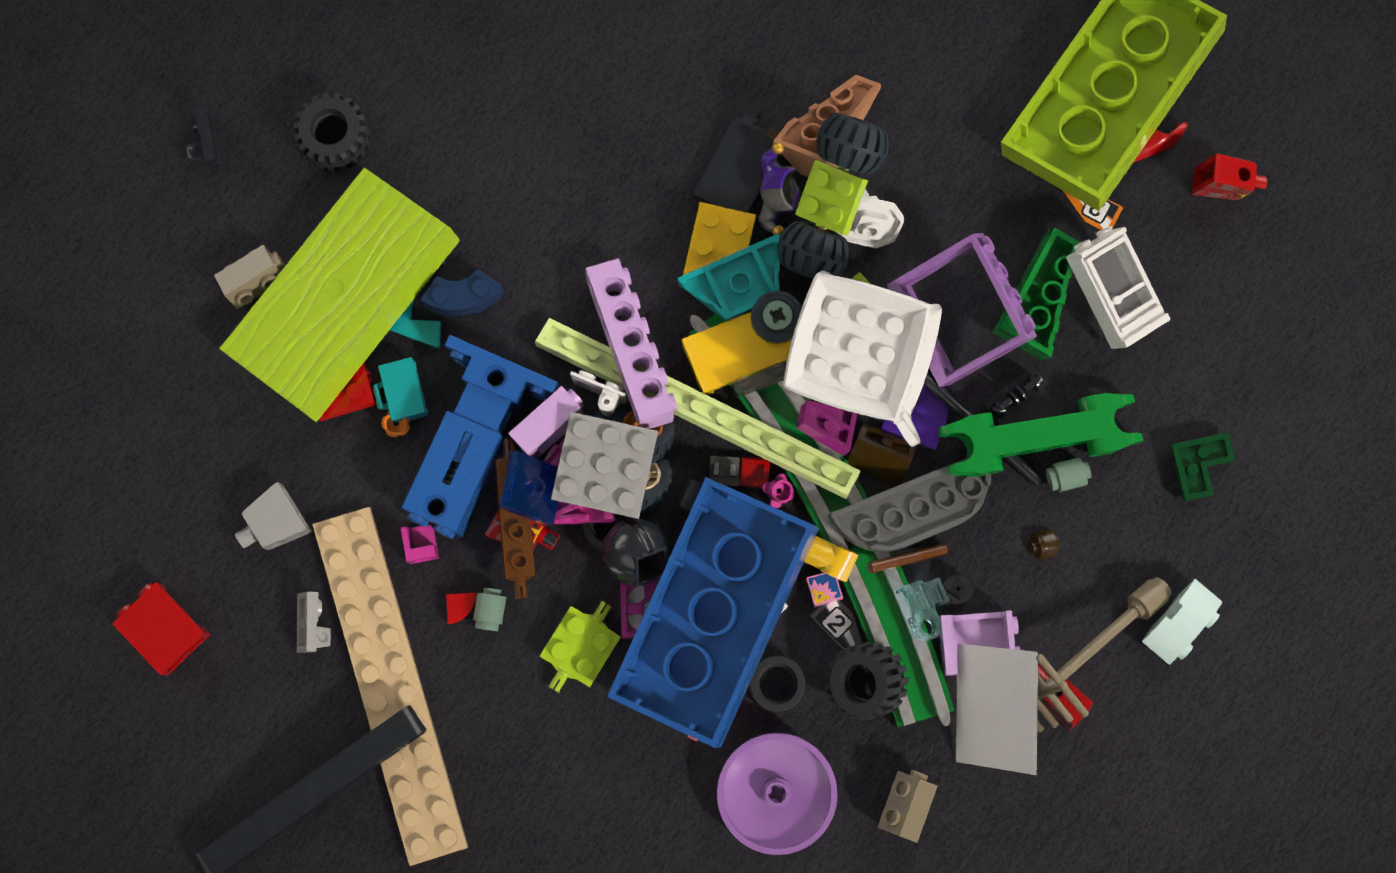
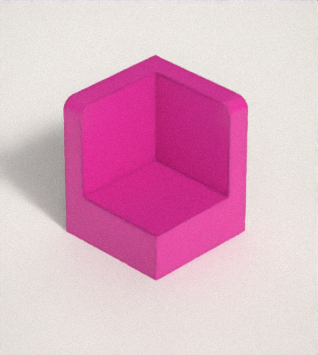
(419, 544)

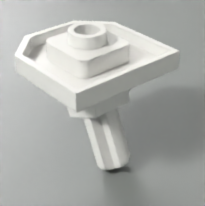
(875, 222)

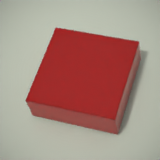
(754, 472)

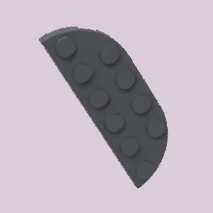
(911, 511)

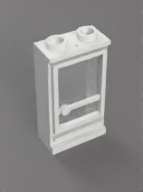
(1116, 287)

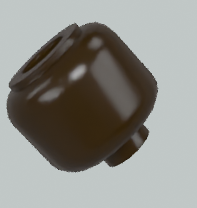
(1044, 544)

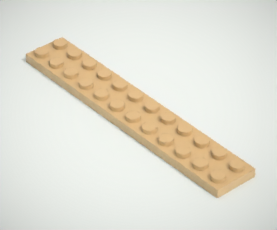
(389, 682)

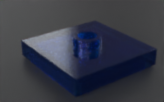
(530, 489)

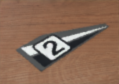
(839, 625)

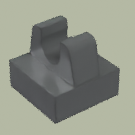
(725, 470)

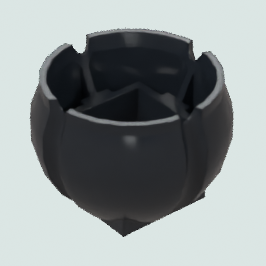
(635, 552)

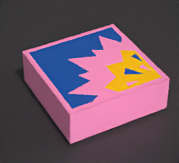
(824, 589)

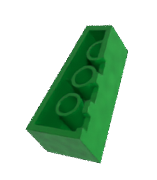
(1042, 293)

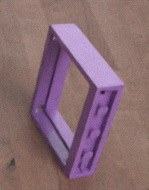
(940, 364)

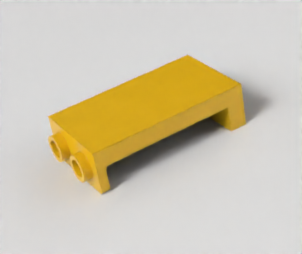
(731, 353)

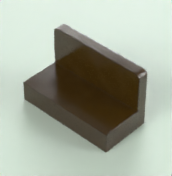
(881, 454)

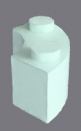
(1182, 622)

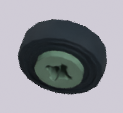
(772, 326)

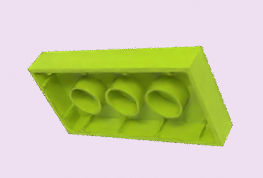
(1111, 93)
(340, 294)

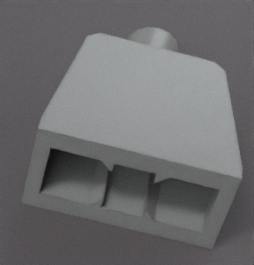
(272, 520)

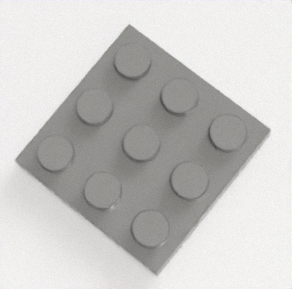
(604, 465)

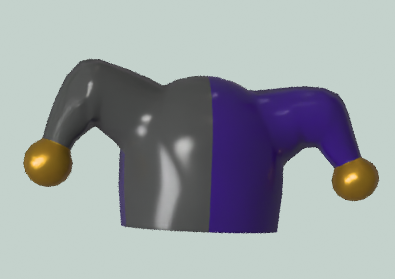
(777, 190)

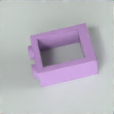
(546, 423)

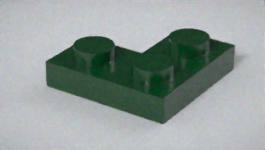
(1192, 460)

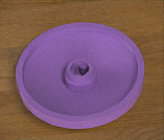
(777, 793)

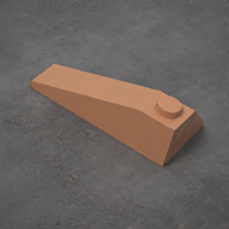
(800, 134)

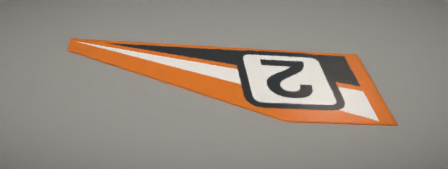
(1100, 219)

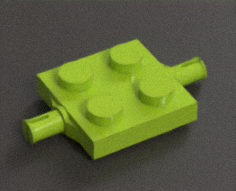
(580, 646)

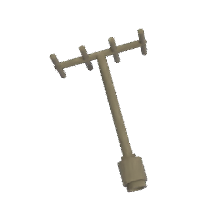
(1142, 604)

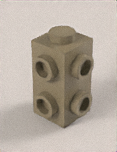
(249, 276)
(907, 805)

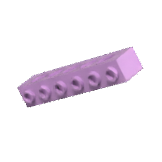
(647, 411)

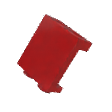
(160, 628)

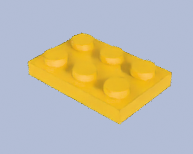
(717, 235)

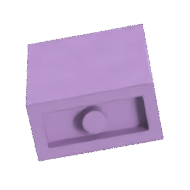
(980, 629)

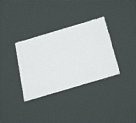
(997, 708)

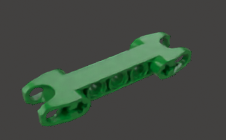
(1090, 426)

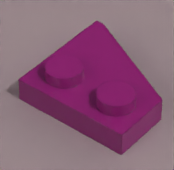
(828, 425)

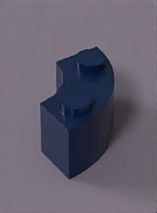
(462, 296)

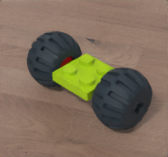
(832, 195)

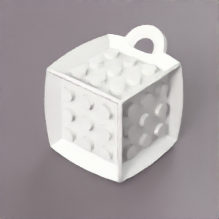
(863, 349)

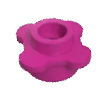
(787, 492)

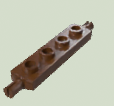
(515, 533)

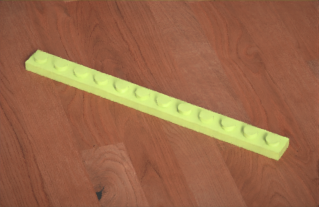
(708, 413)

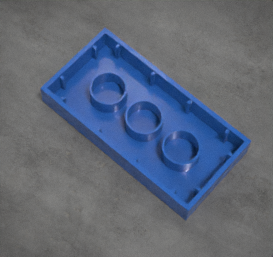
(713, 613)

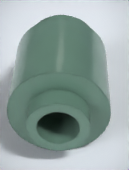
(1068, 474)
(489, 609)

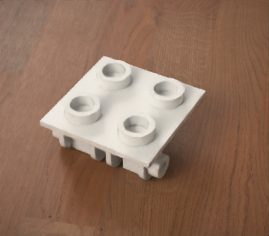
(610, 394)

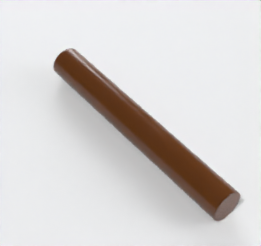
(907, 558)

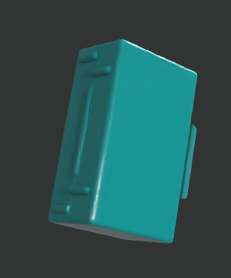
(401, 390)

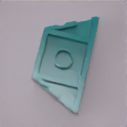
(736, 281)

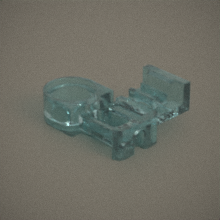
(921, 601)

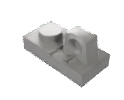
(308, 633)

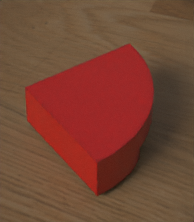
(459, 606)

